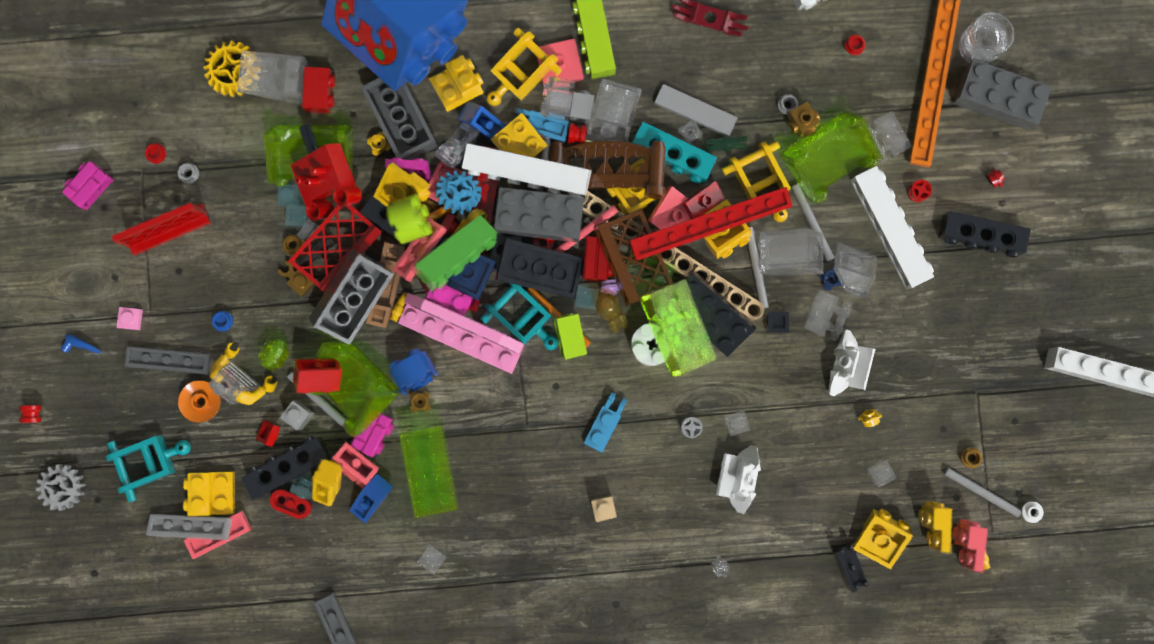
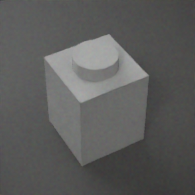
(581, 107)
(297, 415)

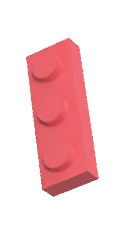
(417, 251)
(201, 546)

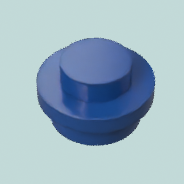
(222, 321)

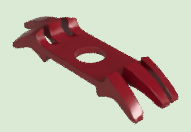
(722, 18)

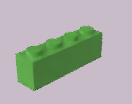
(456, 253)

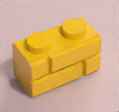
(326, 482)

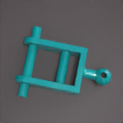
(536, 307)
(181, 447)

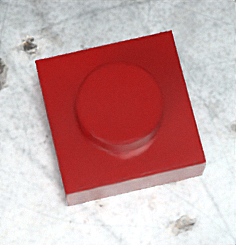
(449, 224)
(268, 433)

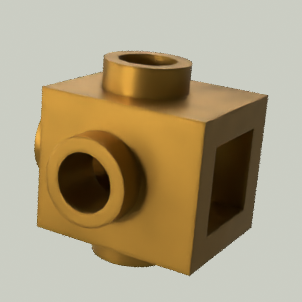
(803, 120)

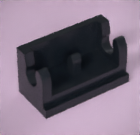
(850, 567)

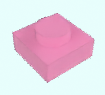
(129, 318)

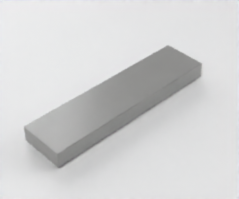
(695, 110)
(189, 527)

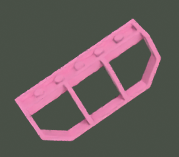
(459, 338)

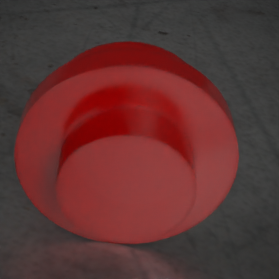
(855, 45)
(155, 153)
(995, 178)

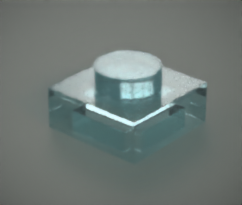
(288, 195)
(295, 216)
(586, 298)
(302, 488)

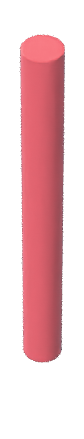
(589, 228)

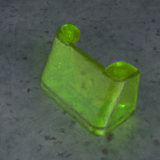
(285, 146)
(831, 154)
(363, 386)

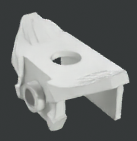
(851, 365)
(739, 478)

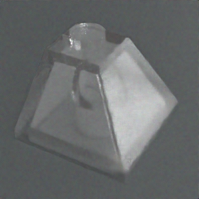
(855, 269)

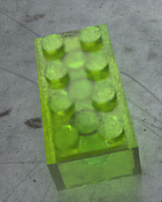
(678, 328)
(429, 471)

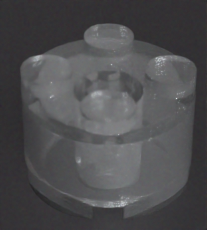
(558, 99)

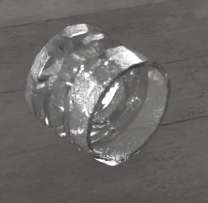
(986, 38)

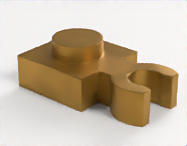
(297, 280)

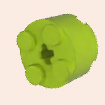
(409, 218)

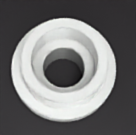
(1027, 507)

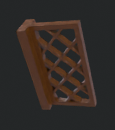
(616, 261)

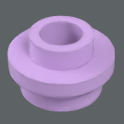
(609, 286)

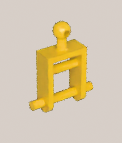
(525, 41)
(750, 190)

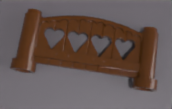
(648, 176)

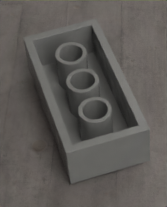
(1002, 95)
(399, 119)
(539, 214)
(351, 296)

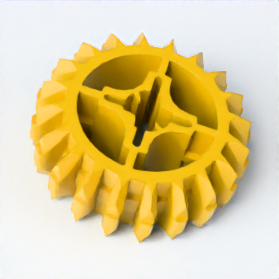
(215, 71)

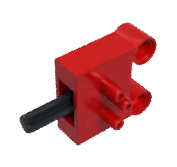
(323, 174)

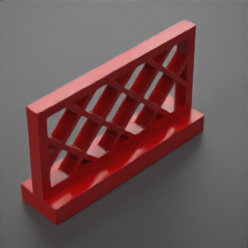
(163, 228)
(361, 245)

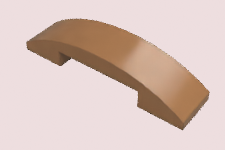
(382, 309)

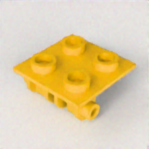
(519, 138)

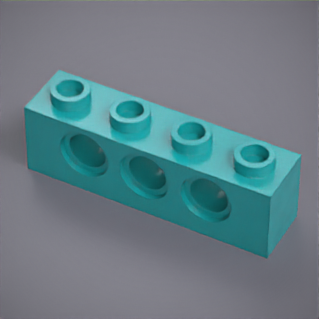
(685, 152)

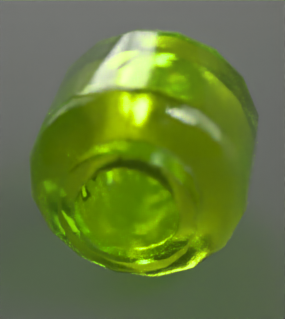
(273, 354)

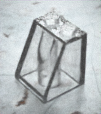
(613, 112)
(791, 252)

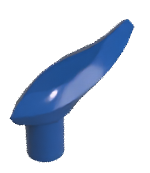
(71, 340)

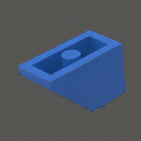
(481, 120)
(371, 498)

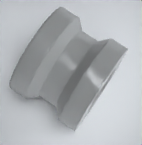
(693, 429)

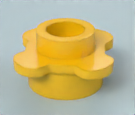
(380, 137)
(870, 418)

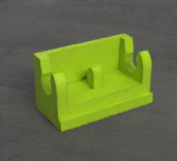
(569, 335)

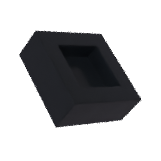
(777, 322)

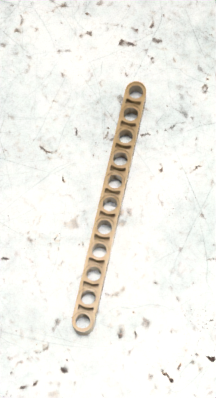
(676, 256)

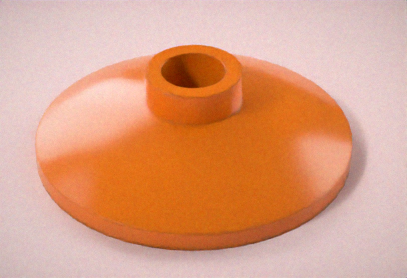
(189, 402)

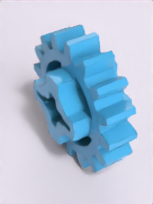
(458, 192)

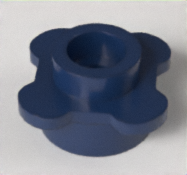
(827, 283)

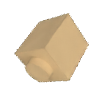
(603, 508)

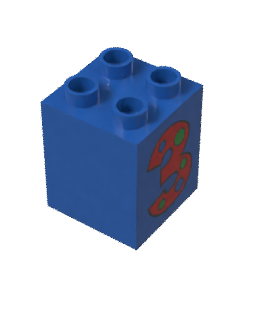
(397, 35)

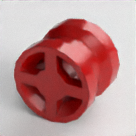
(577, 133)
(923, 188)
(30, 414)

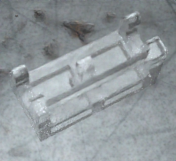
(454, 148)

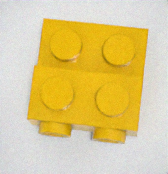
(457, 83)
(398, 185)
(631, 198)
(724, 241)
(210, 493)
(938, 520)
(883, 538)

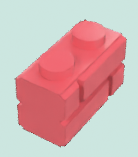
(355, 465)

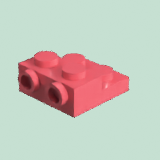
(973, 543)

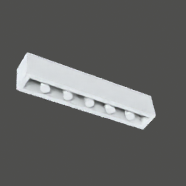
(526, 169)
(892, 227)
(1100, 370)

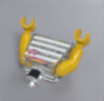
(233, 383)

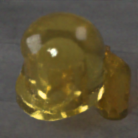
(609, 309)

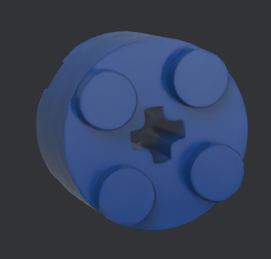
(413, 371)

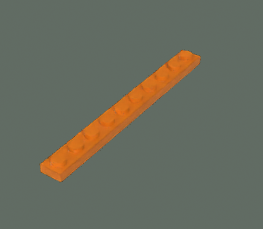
(934, 83)

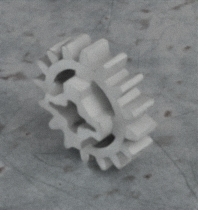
(53, 493)

